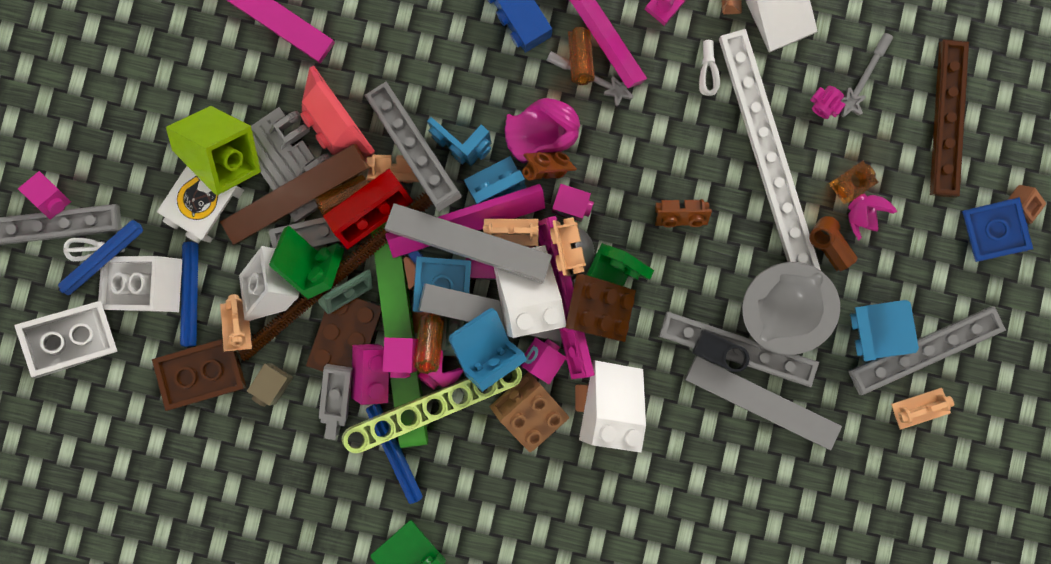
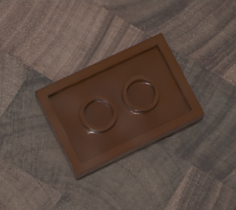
(600, 308)
(339, 330)
(198, 374)

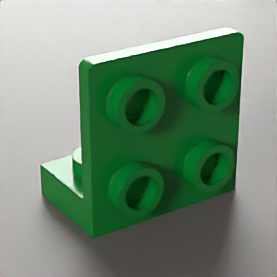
(617, 265)
(304, 266)
(407, 547)

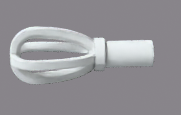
(709, 60)
(66, 250)

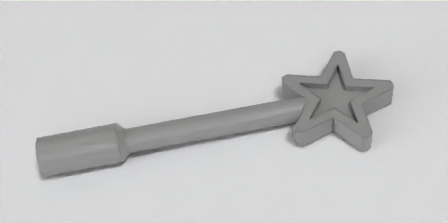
(615, 88)
(852, 97)

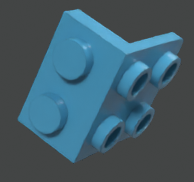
(475, 146)
(884, 330)
(485, 350)

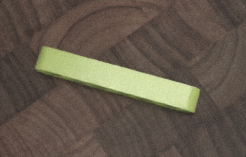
(421, 415)

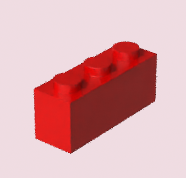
(366, 209)

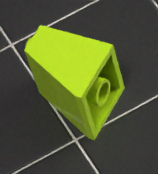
(215, 148)

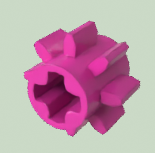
(827, 102)

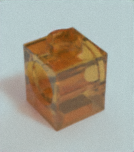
(844, 187)

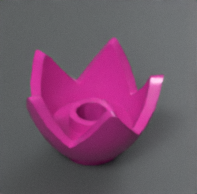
(864, 212)
(440, 379)

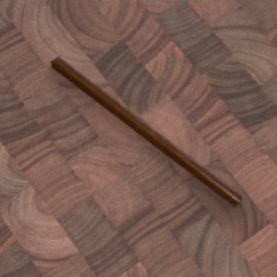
(288, 316)

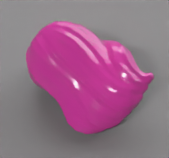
(542, 127)

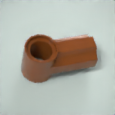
(834, 244)

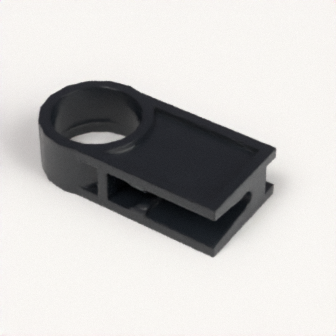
(715, 349)

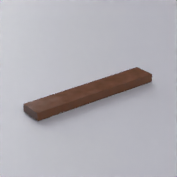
(949, 118)
(295, 194)

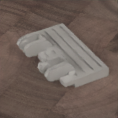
(279, 158)

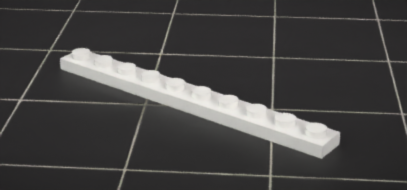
(767, 148)

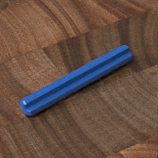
(100, 257)
(189, 294)
(396, 458)

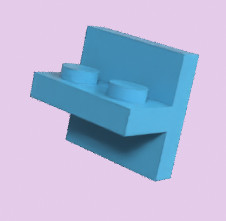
(495, 181)
(440, 272)

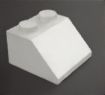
(263, 288)

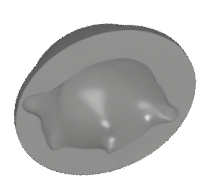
(791, 308)

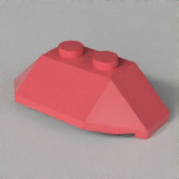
(329, 118)

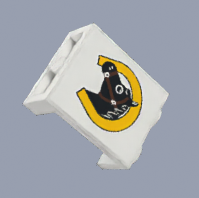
(194, 206)

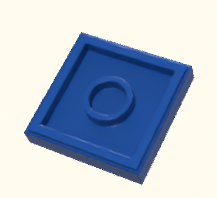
(997, 229)

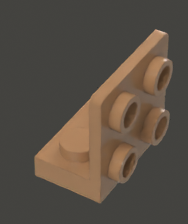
(529, 412)

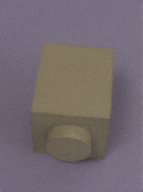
(269, 385)

